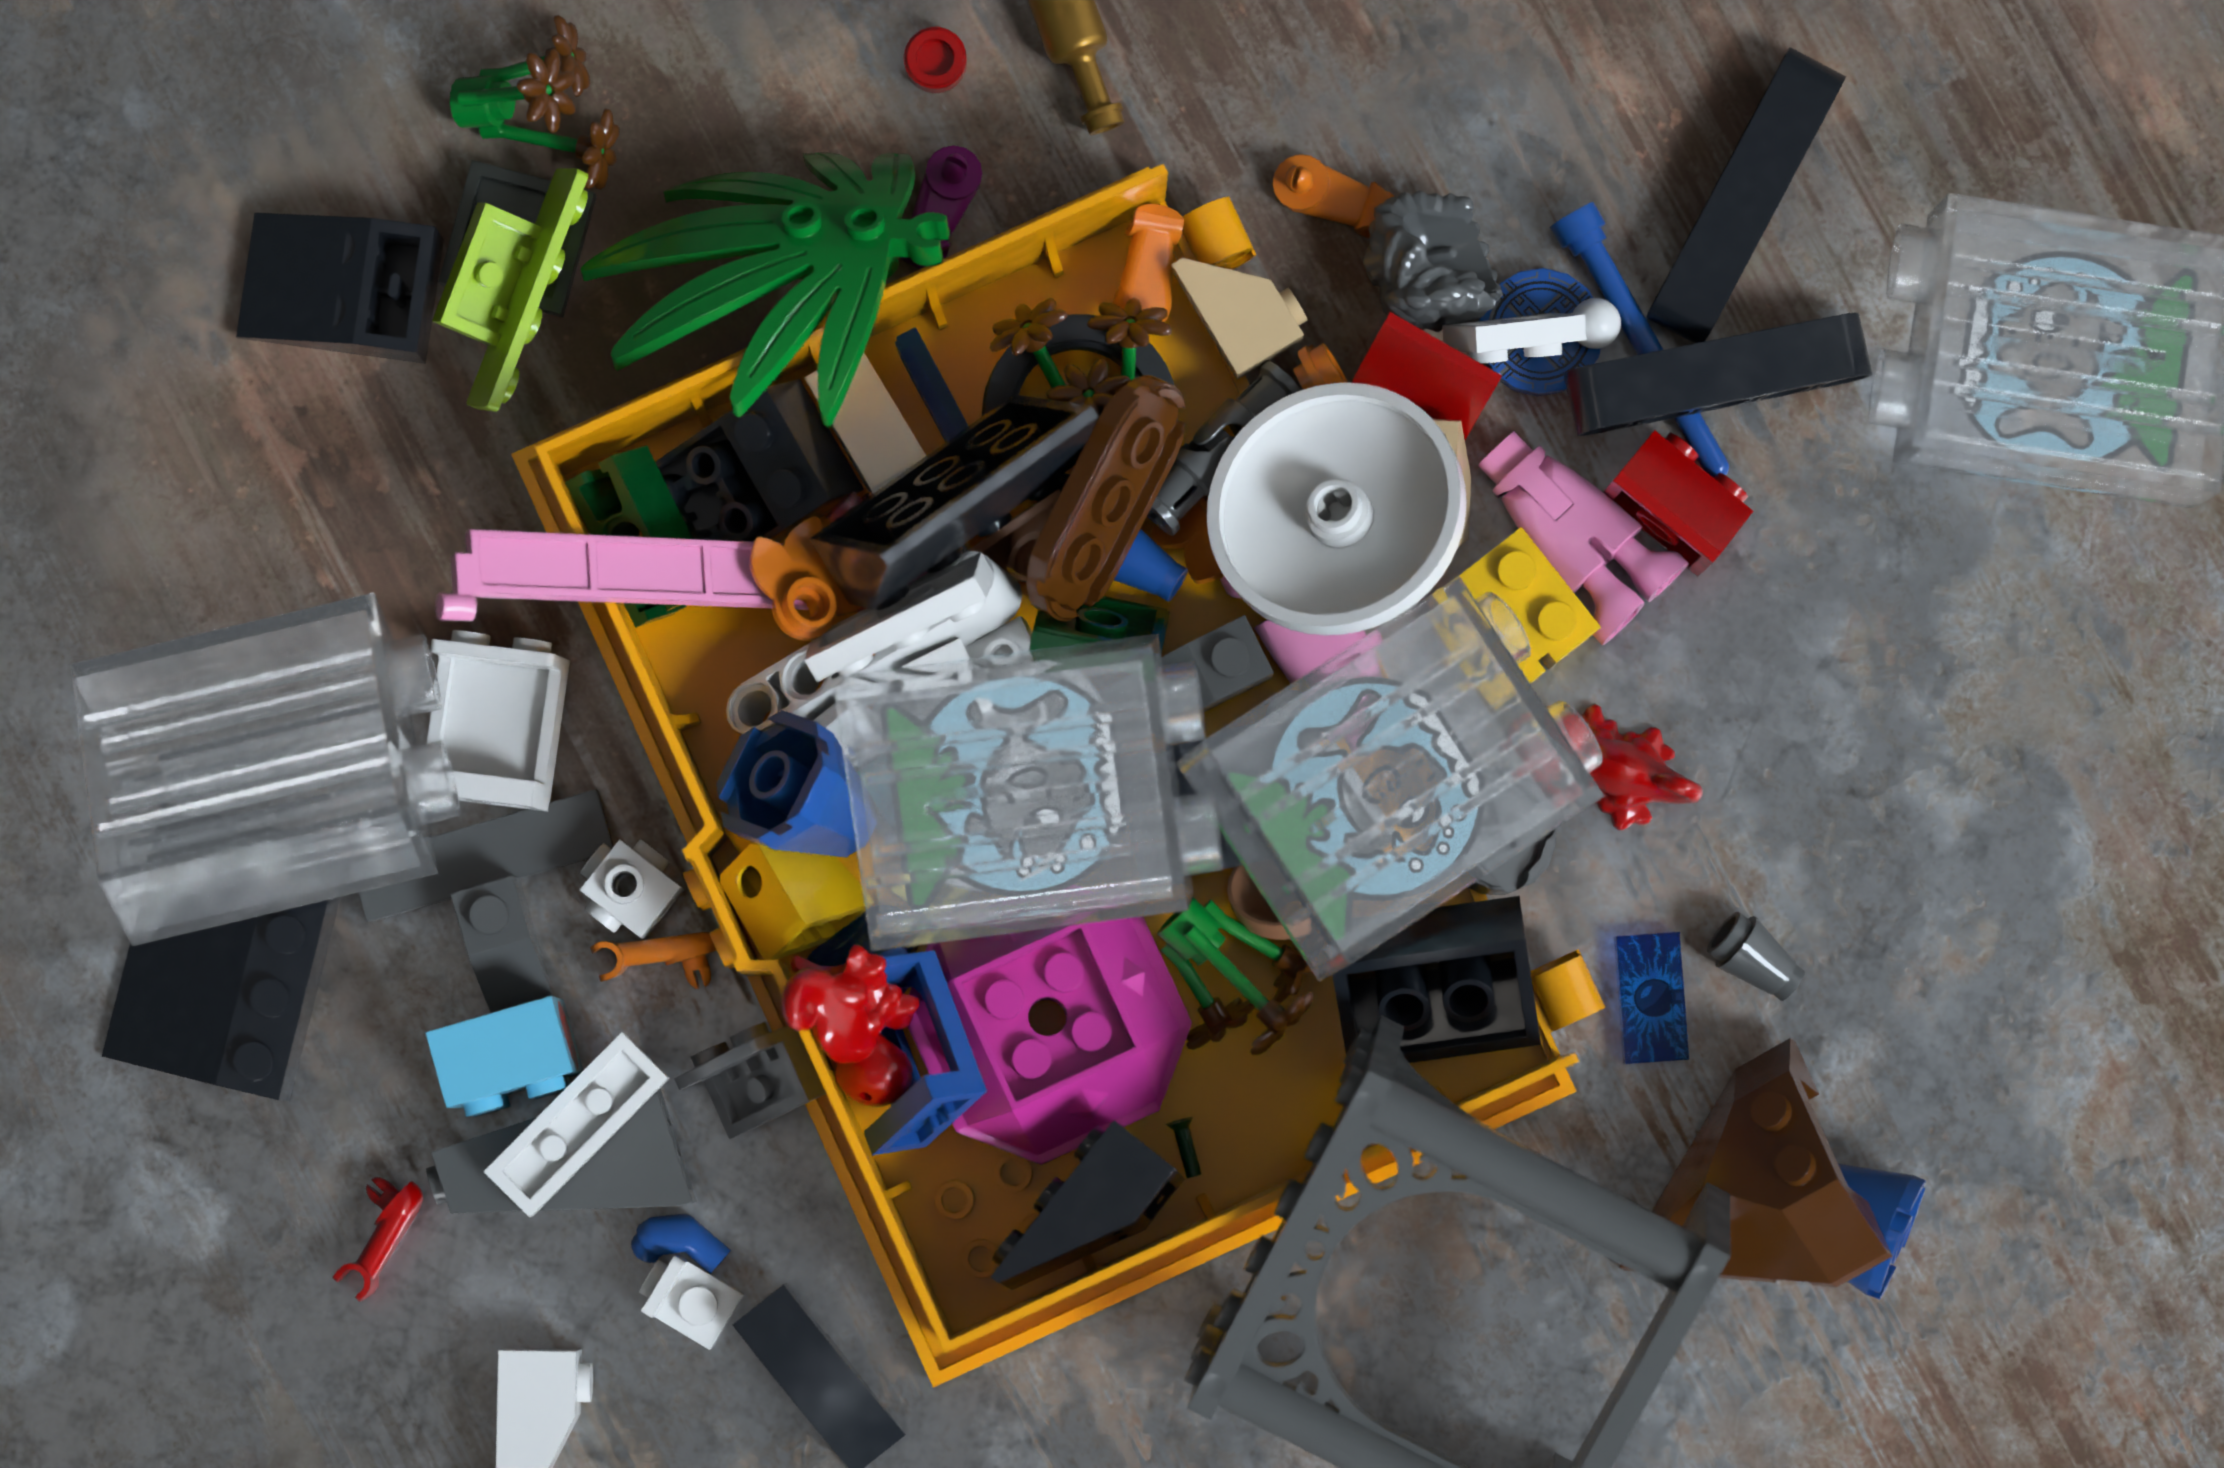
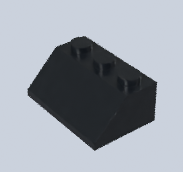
(1450, 980)

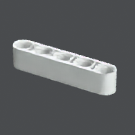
(793, 687)

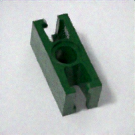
(626, 498)

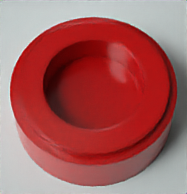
(935, 59)

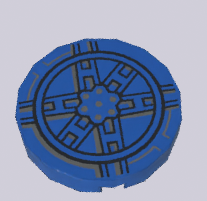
(1534, 294)

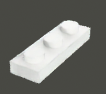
(853, 641)
(576, 1125)

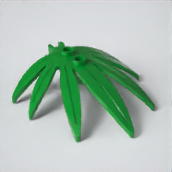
(832, 240)

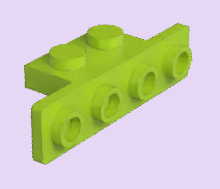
(502, 279)

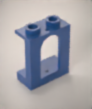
(934, 1099)

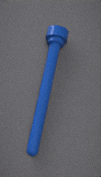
(1584, 237)

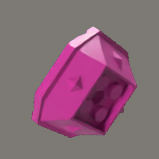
(1100, 1068)

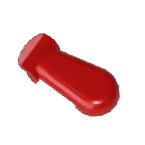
(393, 1222)

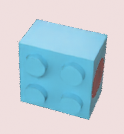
(505, 1054)

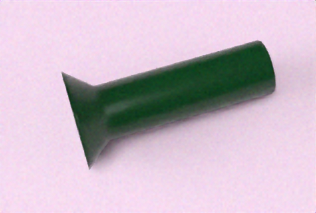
(1186, 1146)

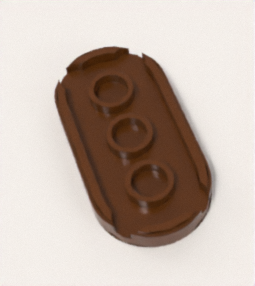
(1106, 498)

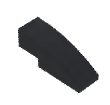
(818, 1378)

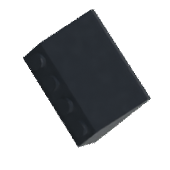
(952, 497)
(225, 1000)

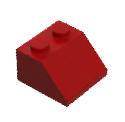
(1427, 373)
(1680, 501)

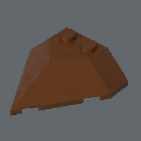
(1784, 1184)

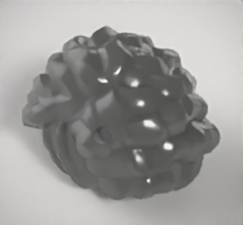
(1430, 260)

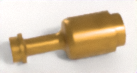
(1073, 35)

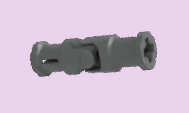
(1198, 460)

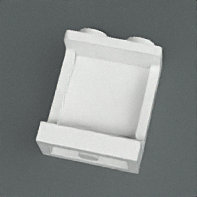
(500, 717)

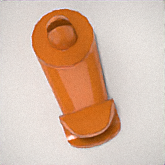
(1322, 192)
(1149, 258)
(685, 948)

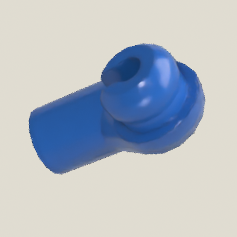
(675, 1235)

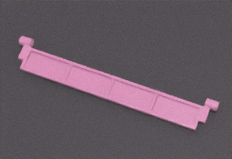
(600, 571)

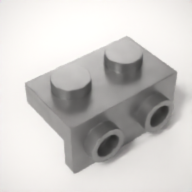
(756, 1079)

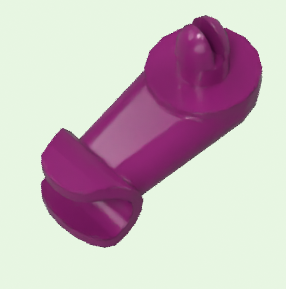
(948, 188)

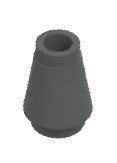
(1755, 956)

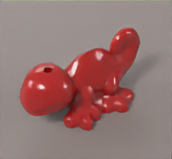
(1635, 772)
(846, 1014)

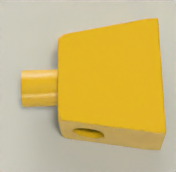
(789, 896)

